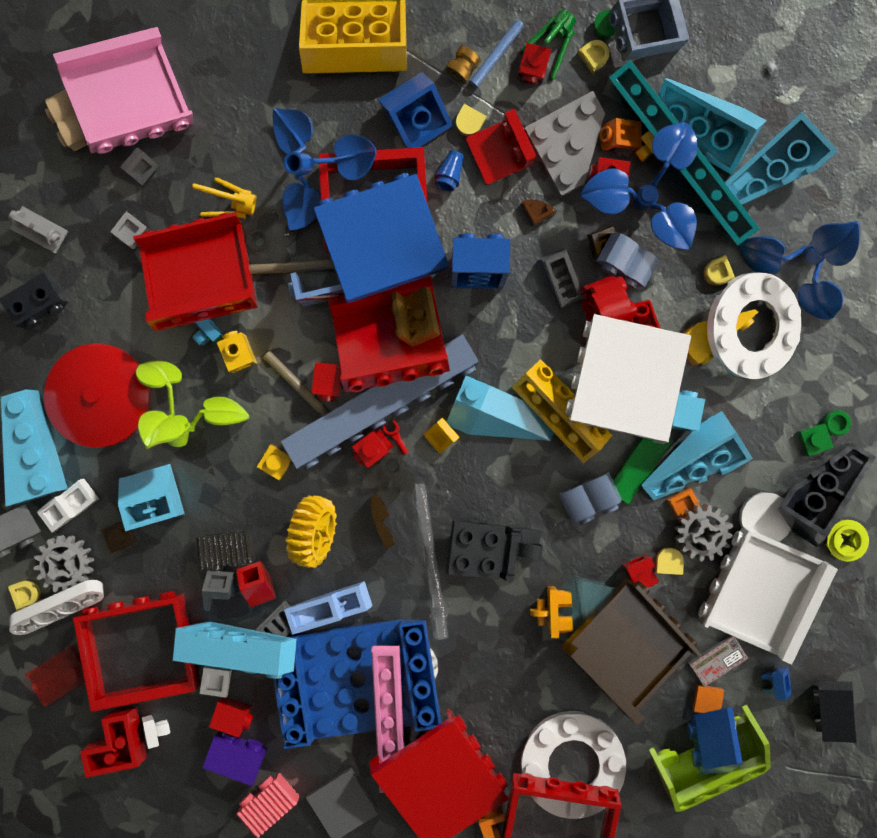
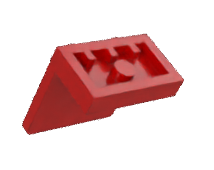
(501, 149)

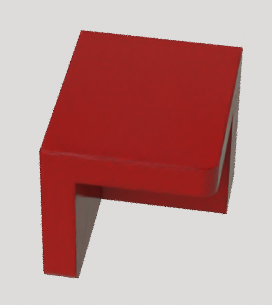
(641, 570)

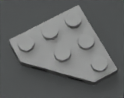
(567, 141)

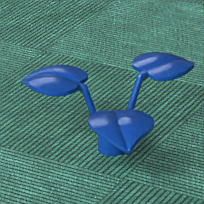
(291, 131)
(609, 190)
(831, 241)

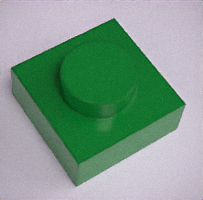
(815, 439)

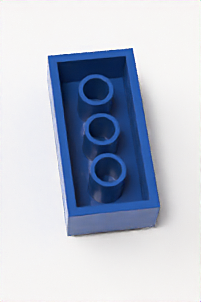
(480, 261)

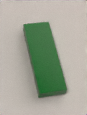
(638, 467)

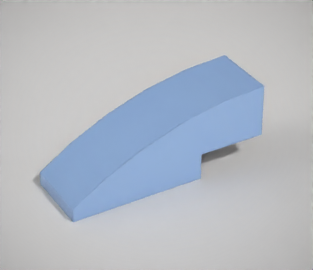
(328, 608)

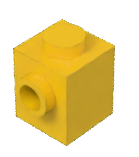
(236, 351)

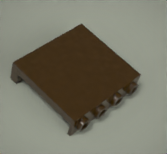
(629, 647)

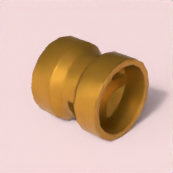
(463, 64)

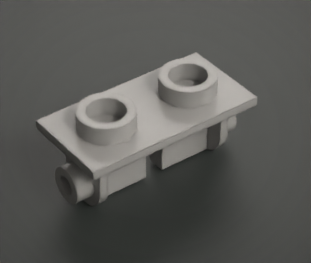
(37, 229)

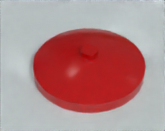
(95, 395)

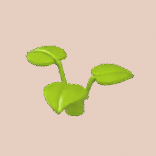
(158, 428)

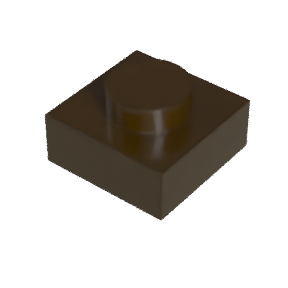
(598, 240)
(117, 537)

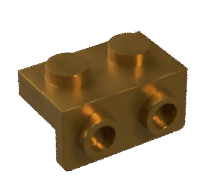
(415, 316)

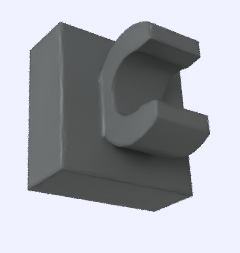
(139, 166)

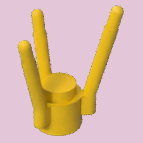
(242, 200)

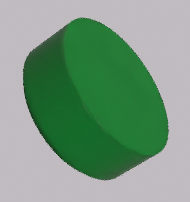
(602, 25)
(837, 422)

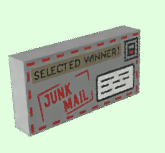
(718, 660)

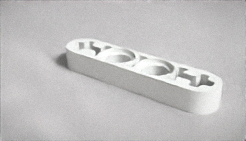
(56, 607)

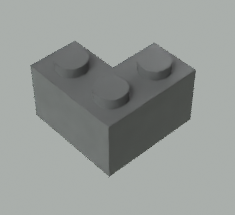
(16, 529)

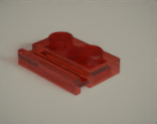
(57, 676)

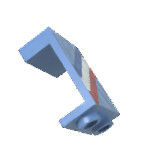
(298, 292)

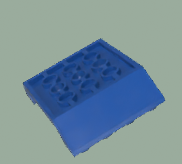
(321, 697)

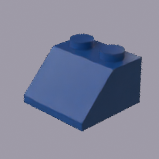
(416, 111)
(714, 742)

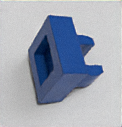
(781, 683)

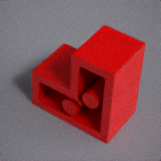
(122, 744)

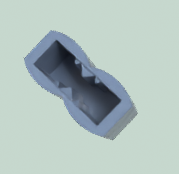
(627, 260)
(590, 498)

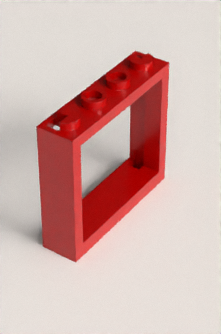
(384, 160)
(90, 661)
(564, 791)

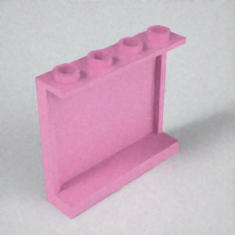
(122, 90)

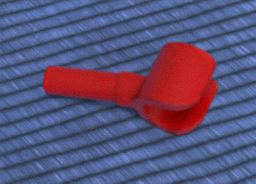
(396, 437)

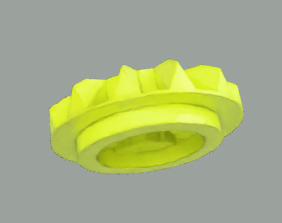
(859, 540)

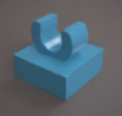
(208, 332)

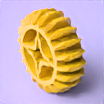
(311, 531)

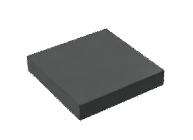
(342, 804)

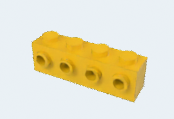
(549, 400)

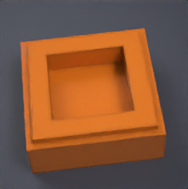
(682, 501)
(707, 698)

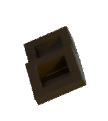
(379, 513)

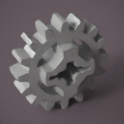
(713, 538)
(52, 563)

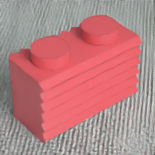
(268, 805)

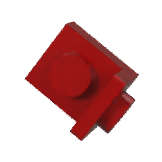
(534, 63)

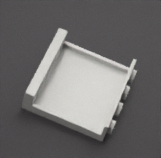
(628, 378)
(767, 593)

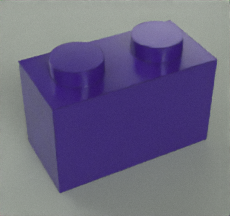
(235, 757)

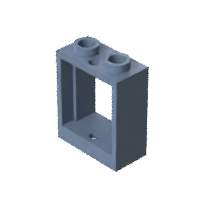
(672, 22)

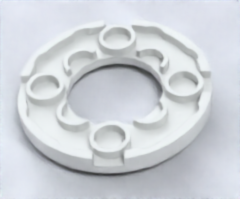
(723, 321)
(580, 727)

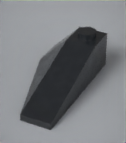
(821, 497)

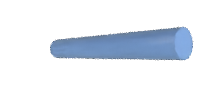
(496, 54)

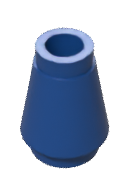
(449, 172)

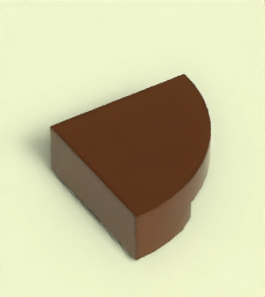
(537, 211)

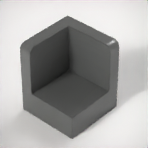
(217, 586)

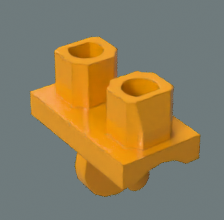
(556, 623)

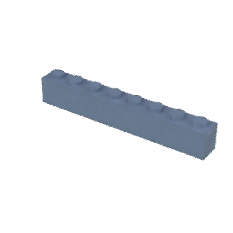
(371, 409)

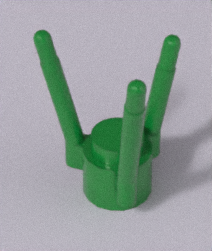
(560, 27)

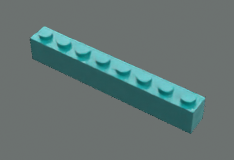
(700, 172)

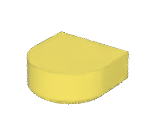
(594, 55)
(469, 121)
(718, 271)
(669, 561)
(24, 594)

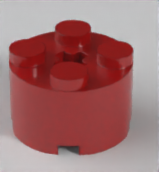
(608, 299)

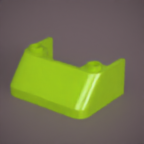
(689, 789)

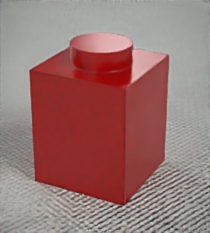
(327, 381)
(255, 584)
(231, 716)

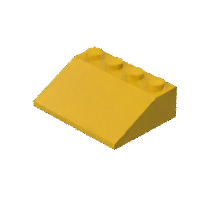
(353, 36)

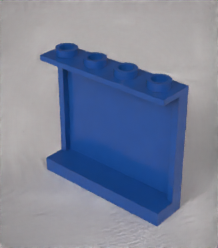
(381, 237)

